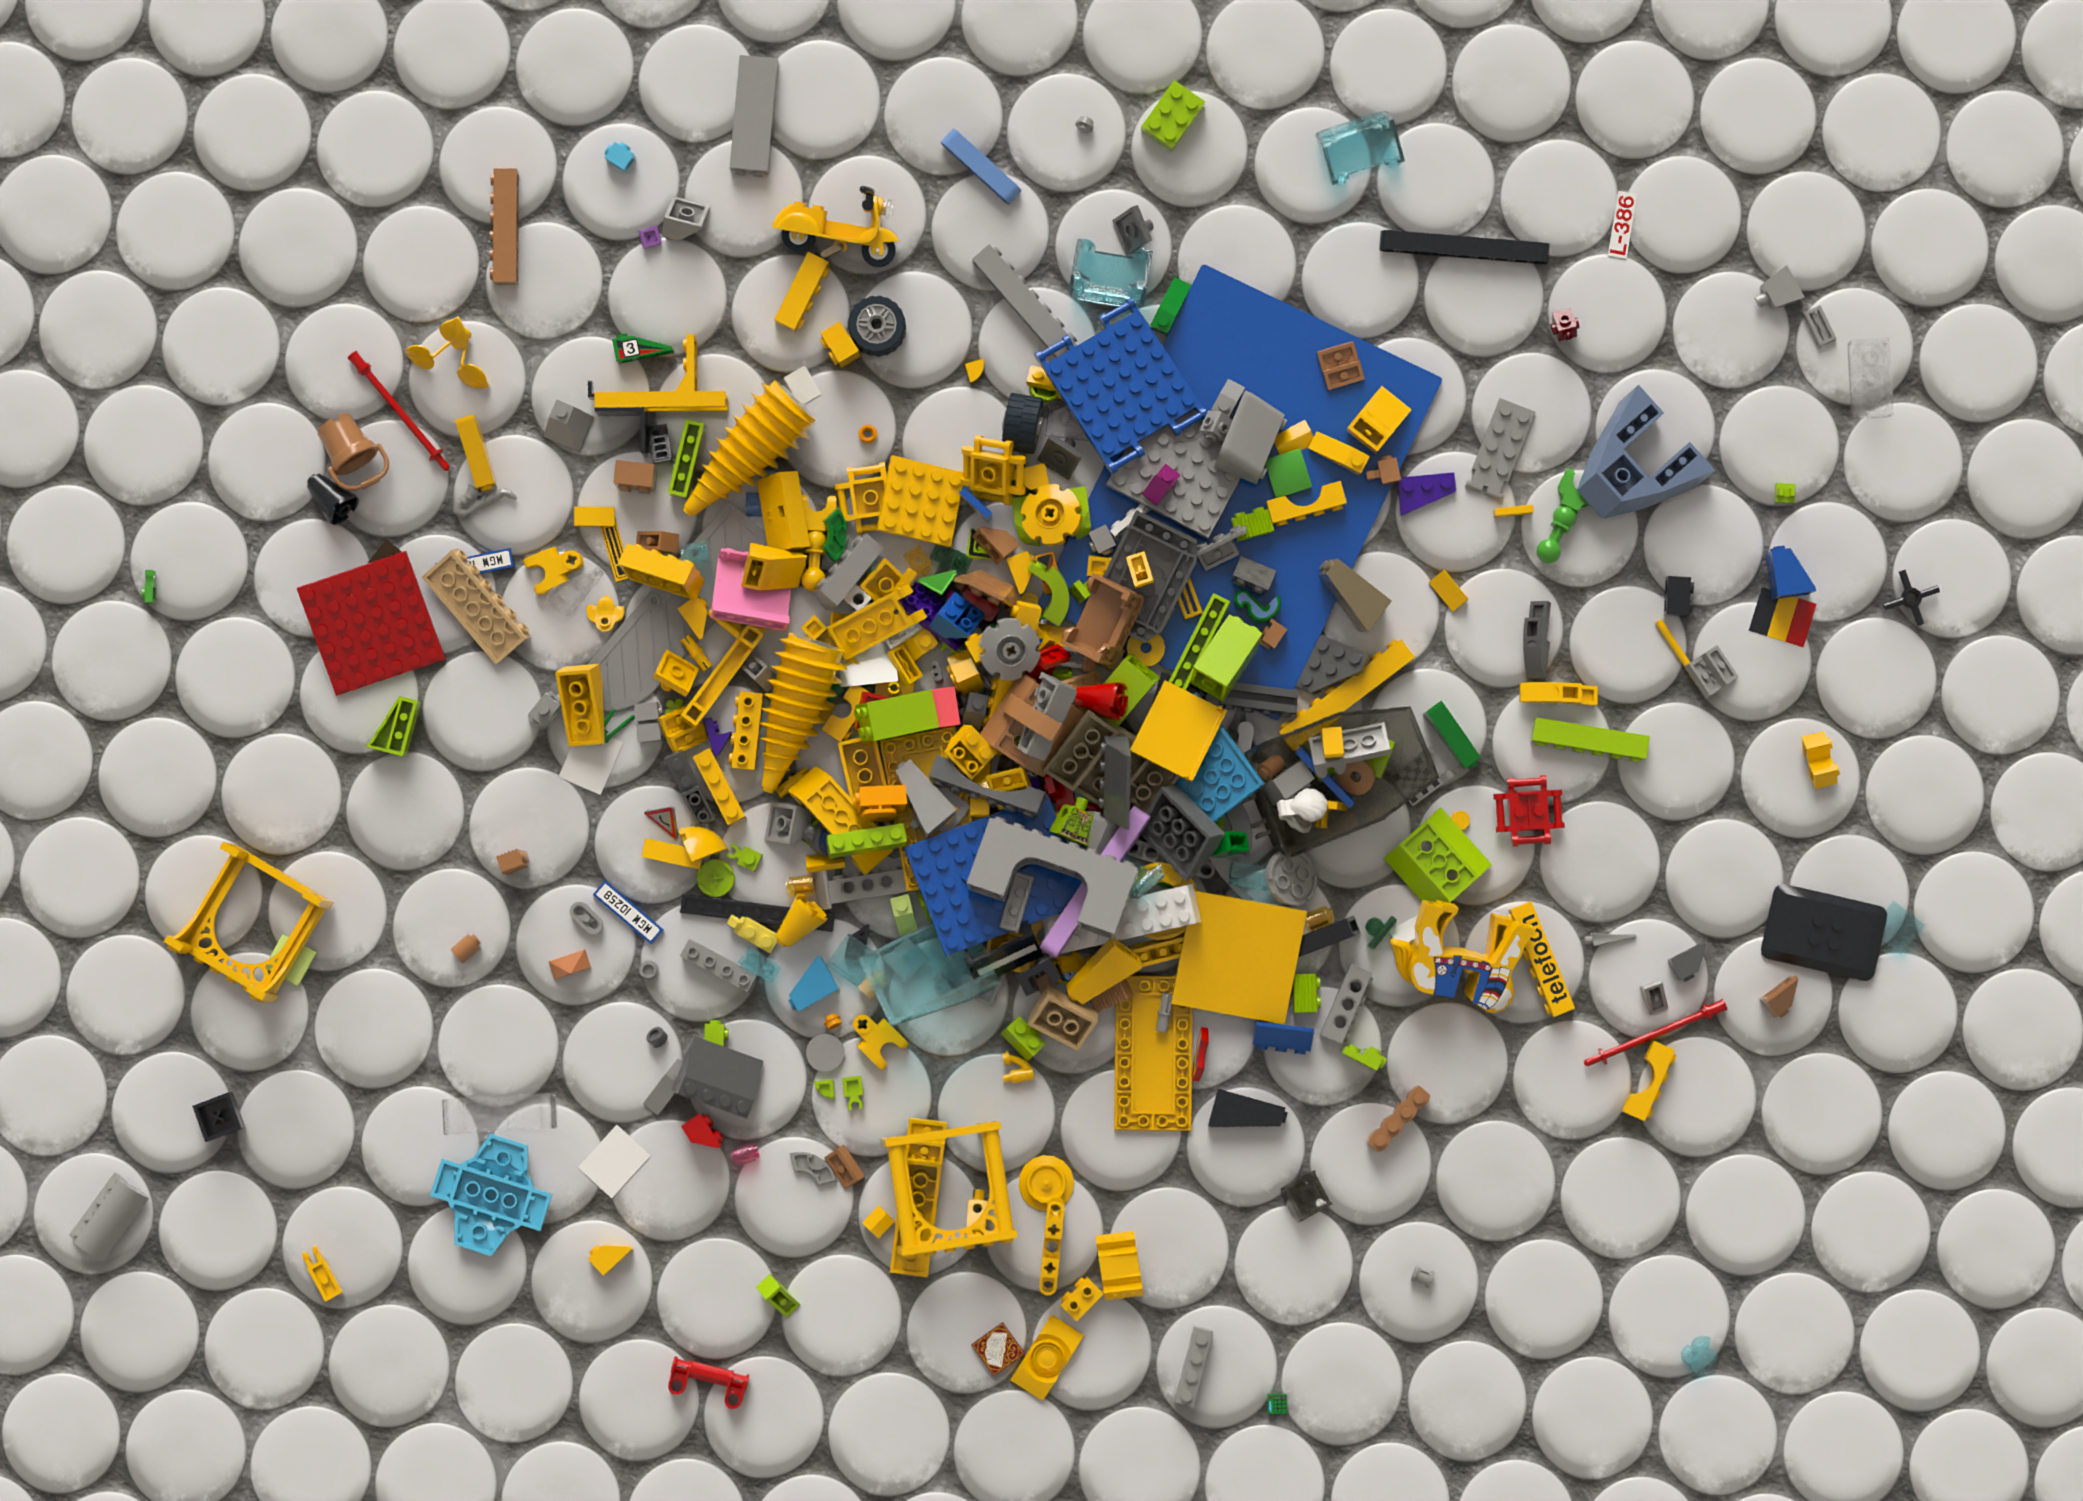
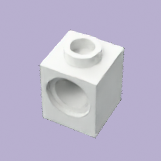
(856, 590)

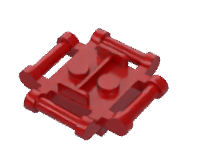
(1528, 811)

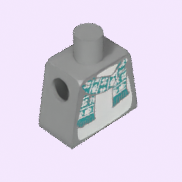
(545, 710)

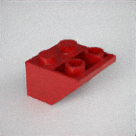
(700, 1131)

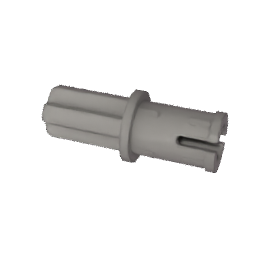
(1164, 1013)

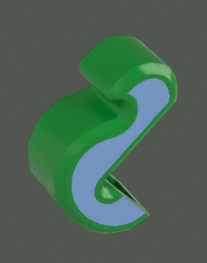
(1254, 608)

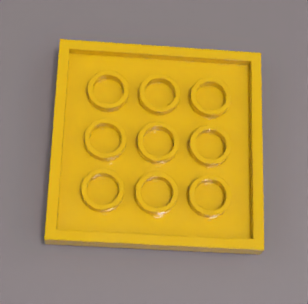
(920, 501)

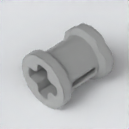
(1422, 1276)

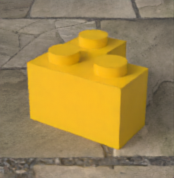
(840, 344)
(964, 673)

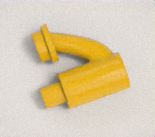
(1019, 1075)

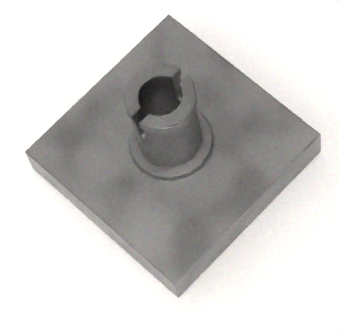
(1133, 229)

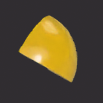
(701, 842)

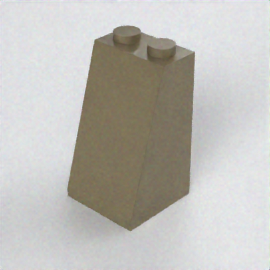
(1354, 594)

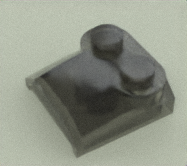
(1305, 1196)

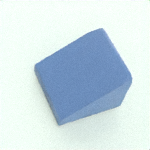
(753, 505)

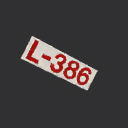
(1622, 224)

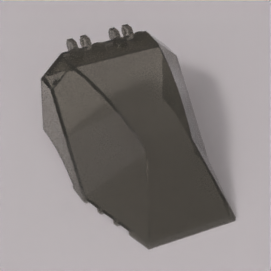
(1405, 776)

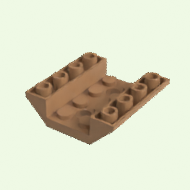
(1003, 729)

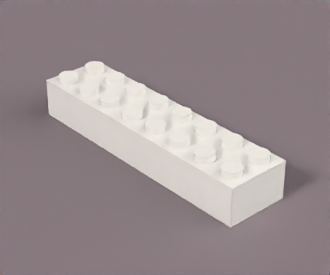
(1142, 916)

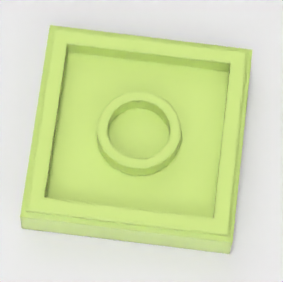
(301, 964)

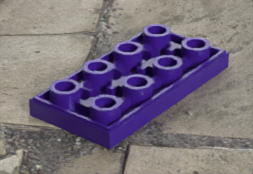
(931, 605)

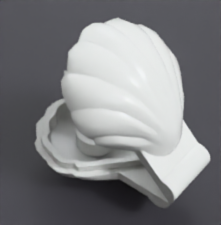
(1303, 809)

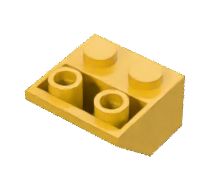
(969, 751)

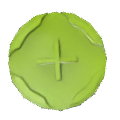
(715, 878)

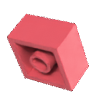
(946, 707)

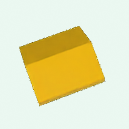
(1293, 438)

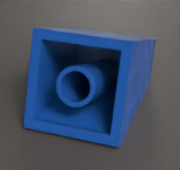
(1786, 574)

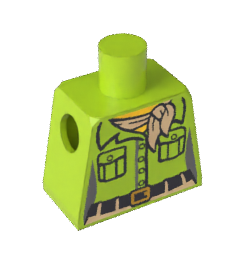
(1074, 822)

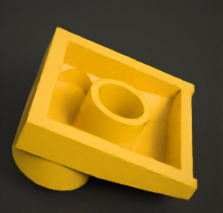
(881, 580)

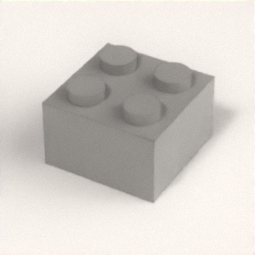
(1288, 783)

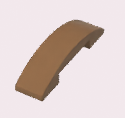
(1032, 717)

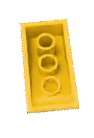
(582, 704)

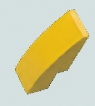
(668, 853)

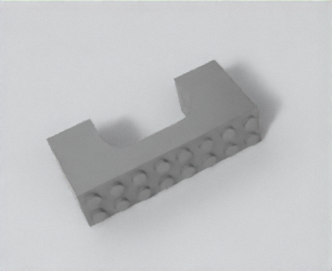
(1010, 847)

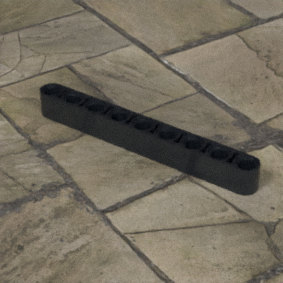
(1464, 247)

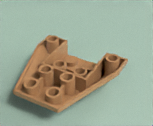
(984, 584)

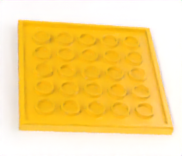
(1239, 958)

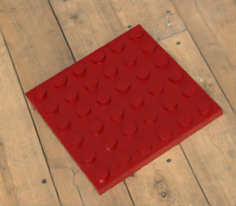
(371, 623)

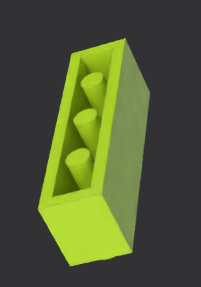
(686, 459)
(866, 840)

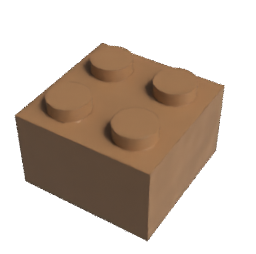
(635, 476)

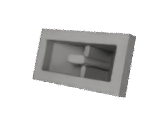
(1654, 996)

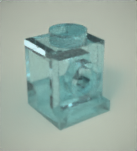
(702, 556)

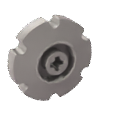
(1009, 663)

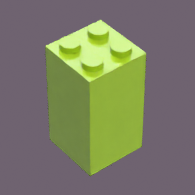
(1226, 657)
(1138, 680)
(896, 716)

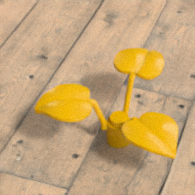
(458, 337)

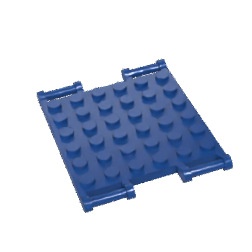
(1121, 386)

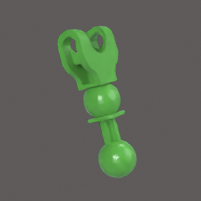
(1563, 518)

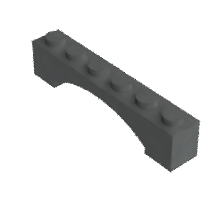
(1026, 801)

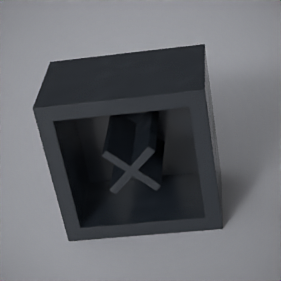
(218, 1116)

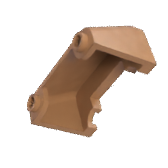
(1104, 621)

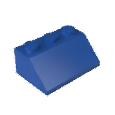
(1282, 1037)

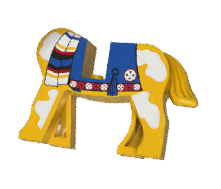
(1438, 967)

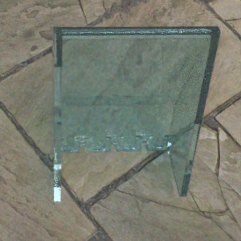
(918, 979)

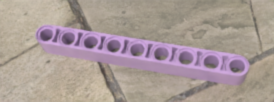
(1118, 847)

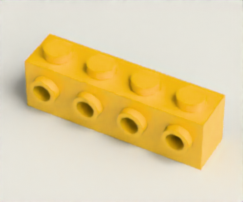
(747, 730)

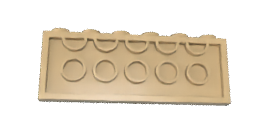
(476, 605)

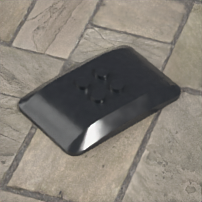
(1824, 932)

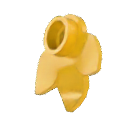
(605, 611)

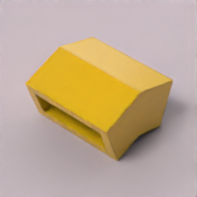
(878, 1221)

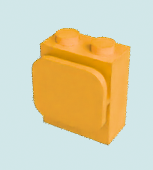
(880, 802)

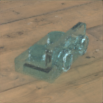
(760, 964)

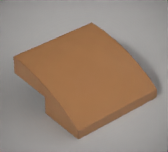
(1340, 365)

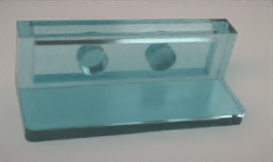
(1247, 876)

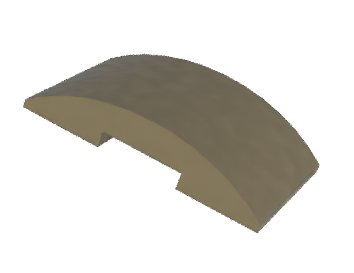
(1079, 758)

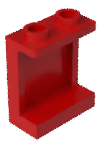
(1049, 660)

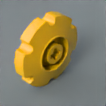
(1064, 508)

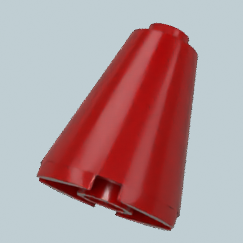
(1103, 699)

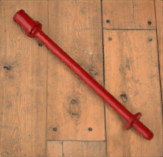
(365, 370)
(1706, 1012)

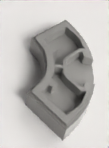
(814, 1166)

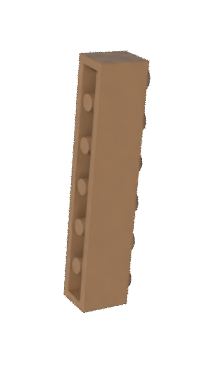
(505, 226)

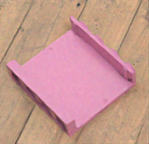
(743, 604)

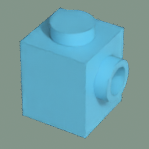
(619, 156)

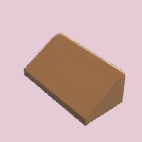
(844, 1166)

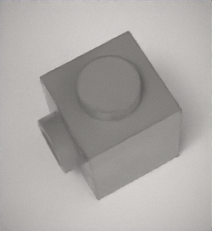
(1101, 541)

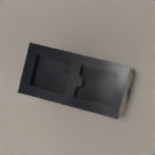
(1677, 596)

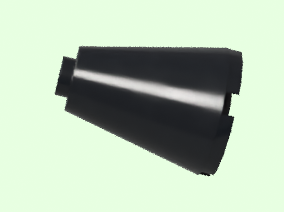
(331, 498)

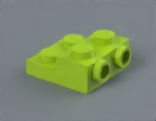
(1369, 1057)

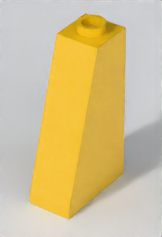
(476, 452)
(1105, 969)

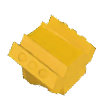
(1119, 1265)

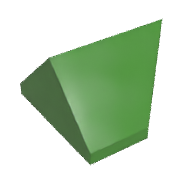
(938, 583)

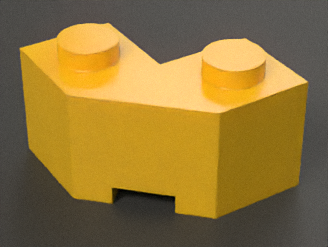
(1821, 767)

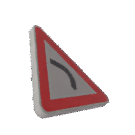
(665, 819)

